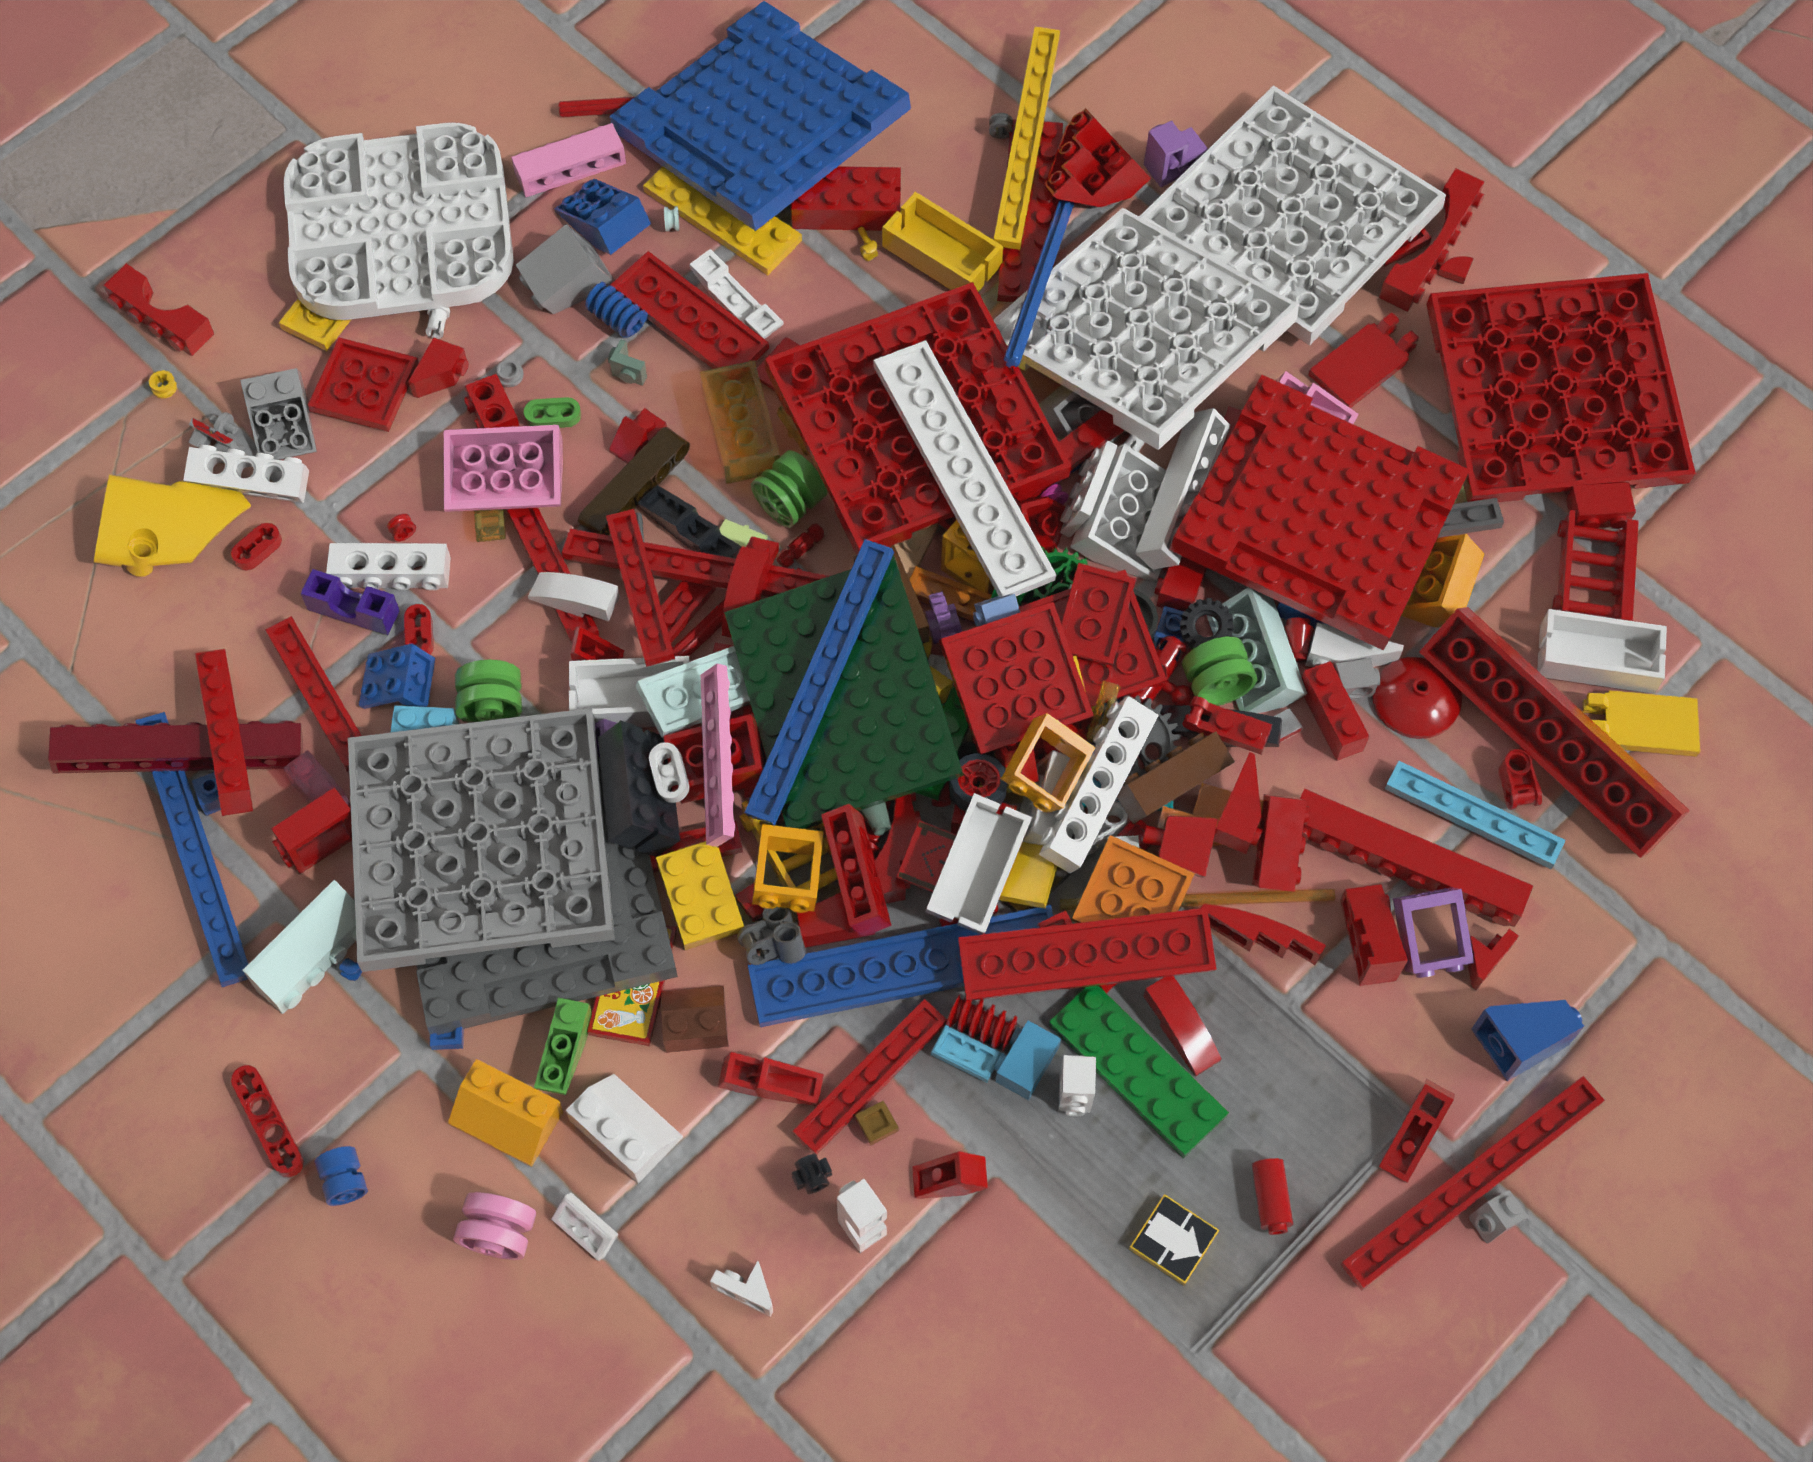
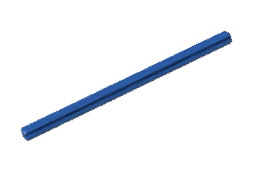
(1038, 283)

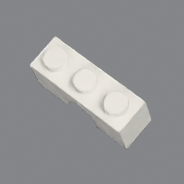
(861, 1214)

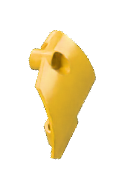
(161, 523)

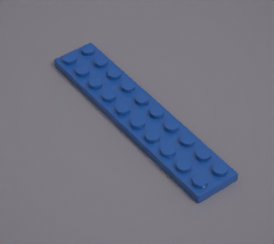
(870, 971)

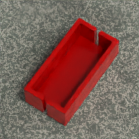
(850, 200)

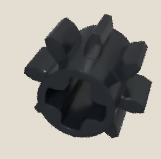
(812, 1173)

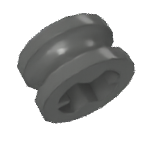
(1000, 125)

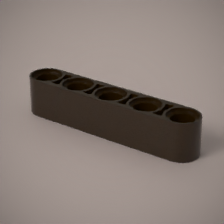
(635, 480)

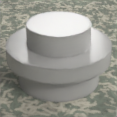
(509, 373)

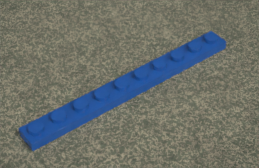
(819, 682)
(200, 870)

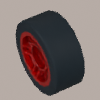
(975, 769)

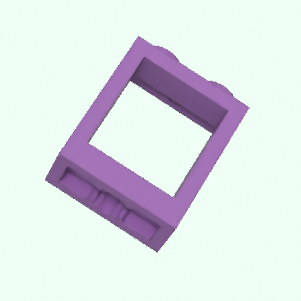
(1403, 908)

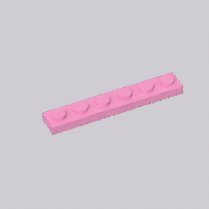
(717, 755)

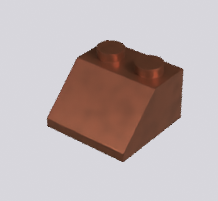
(694, 1019)

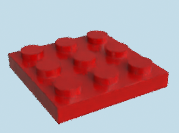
(363, 384)

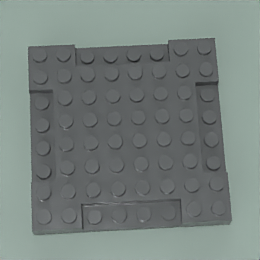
(531, 978)

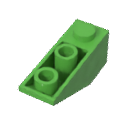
(563, 1046)

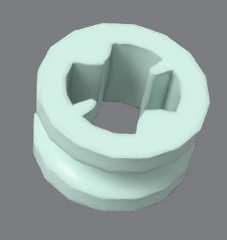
(671, 218)

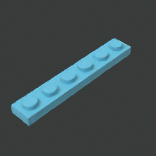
(1475, 814)

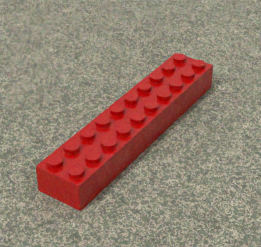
(1554, 731)

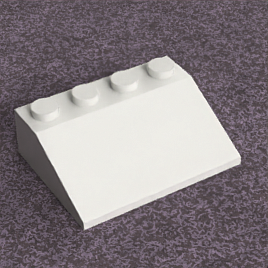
(1121, 514)

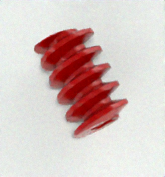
(982, 1021)

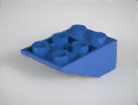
(604, 215)

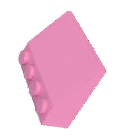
(502, 468)

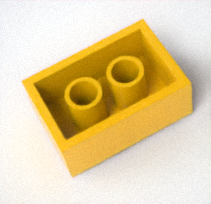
(699, 894)

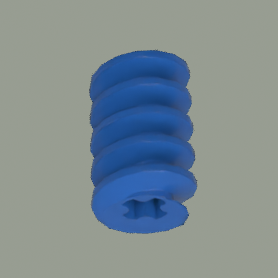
(615, 310)

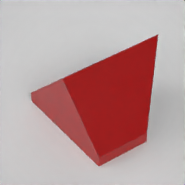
(1044, 520)

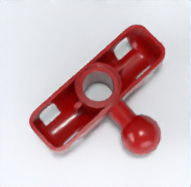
(1180, 694)

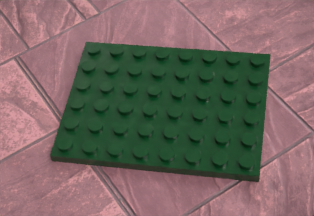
(885, 717)

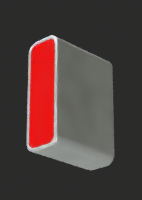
(1290, 724)

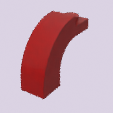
(748, 575)

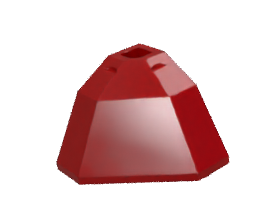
(1093, 166)

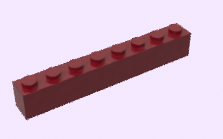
(166, 747)

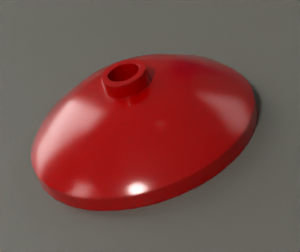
(1414, 711)

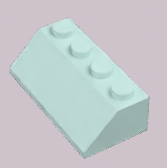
(1268, 650)
(305, 949)

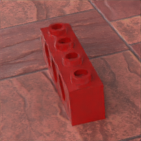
(856, 870)

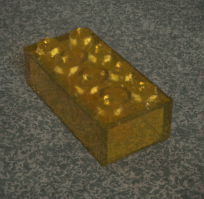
(739, 421)

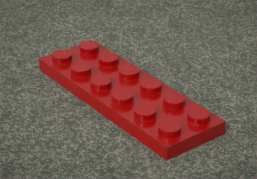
(689, 314)

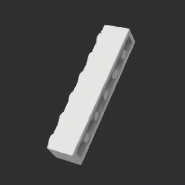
(1186, 473)

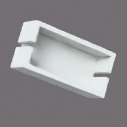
(1602, 651)
(611, 688)
(978, 864)

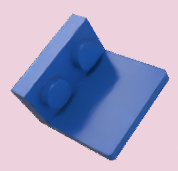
(397, 675)

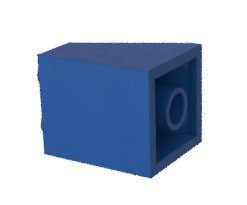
(1526, 1033)

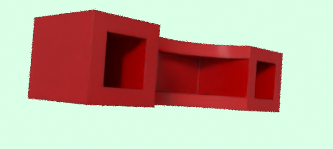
(182, 327)

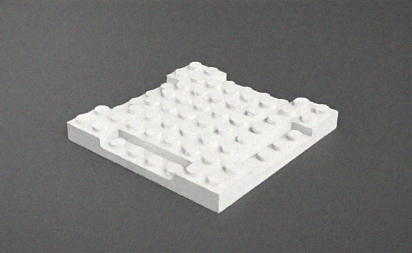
(1297, 207)
(1147, 325)

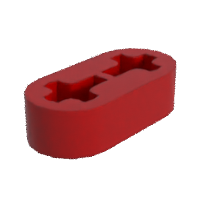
(256, 546)
(424, 631)

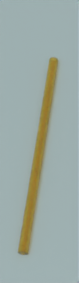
(1233, 898)

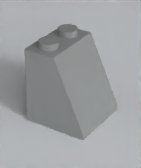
(562, 271)

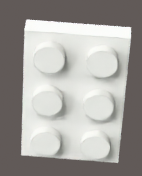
(1087, 490)

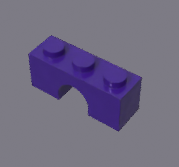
(329, 597)

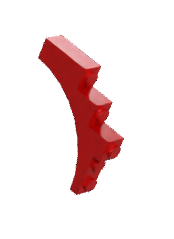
(829, 919)

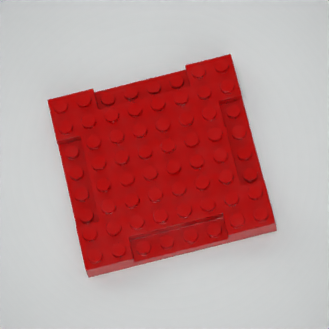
(1560, 387)
(860, 439)
(1320, 513)

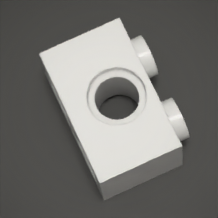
(1077, 1084)

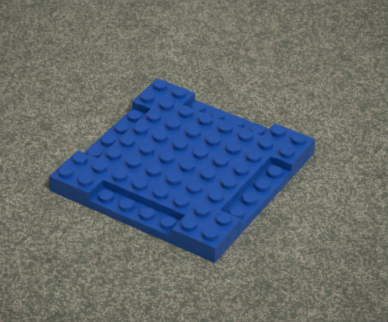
(760, 116)

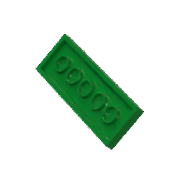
(1139, 1069)

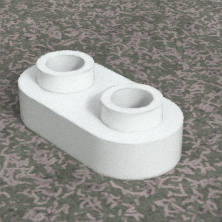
(670, 774)

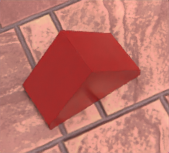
(592, 647)

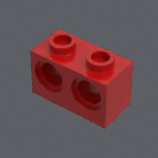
(493, 408)

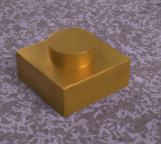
(877, 1123)

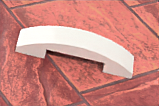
(732, 296)

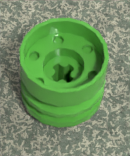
(789, 488)

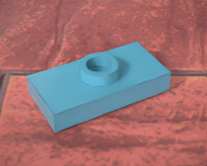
(966, 1053)

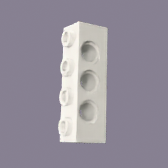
(289, 488)
(433, 558)

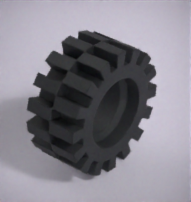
(1202, 608)

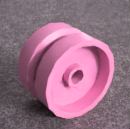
(495, 1226)

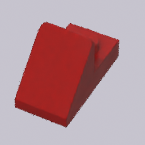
(635, 434)
(1488, 957)

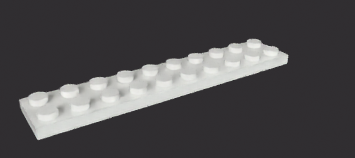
(964, 470)

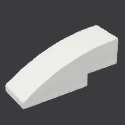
(575, 594)

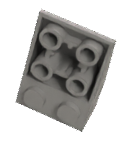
(279, 414)

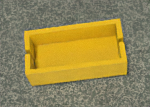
(941, 244)

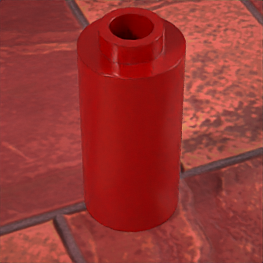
(1272, 1195)

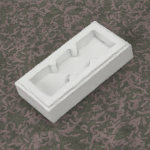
(584, 1226)

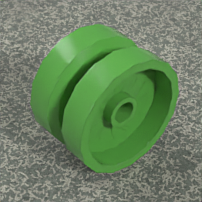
(1219, 670)
(488, 691)

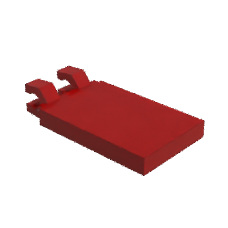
(1364, 361)

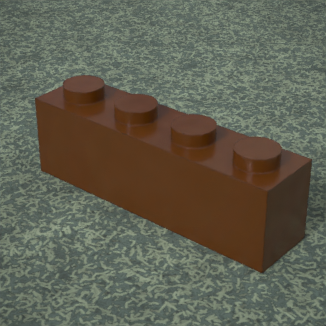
(1174, 777)

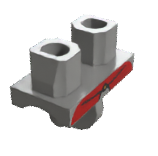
(222, 426)

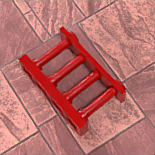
(1623, 563)

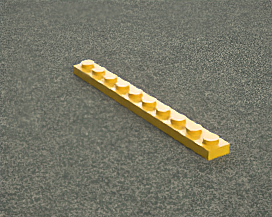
(1027, 138)

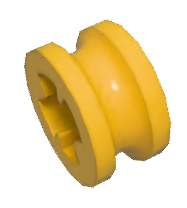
(164, 391)

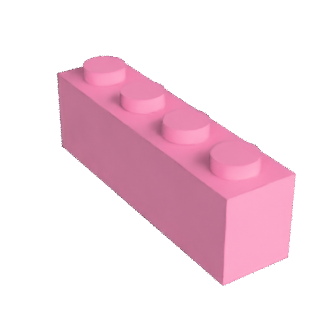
(569, 160)

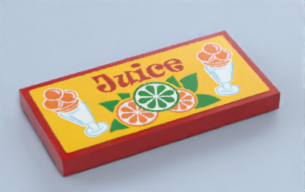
(630, 1012)

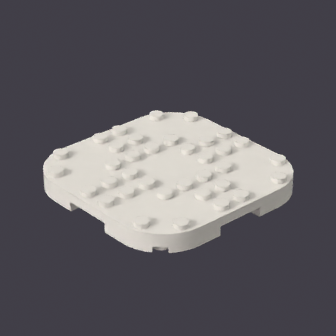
(397, 222)

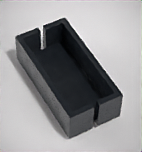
(632, 803)

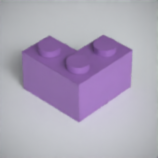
(1171, 152)

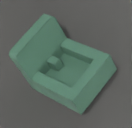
(626, 367)

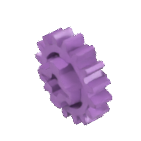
(942, 618)

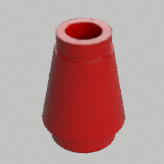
(1299, 637)

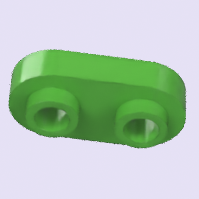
(553, 412)

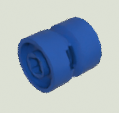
(339, 1171)

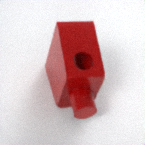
(1184, 842)

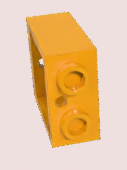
(959, 560)
(1065, 741)
(790, 841)

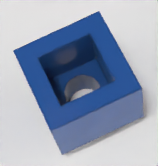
(207, 793)

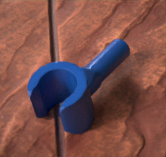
(350, 969)

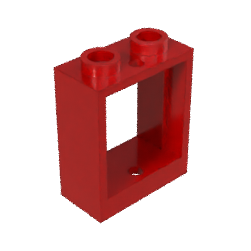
(314, 831)

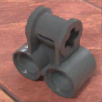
(773, 938)

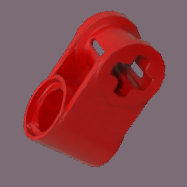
(1519, 786)

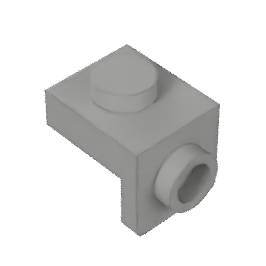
(1498, 1216)

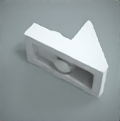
(752, 1293)

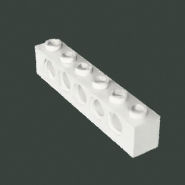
(1137, 723)

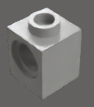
(1358, 678)

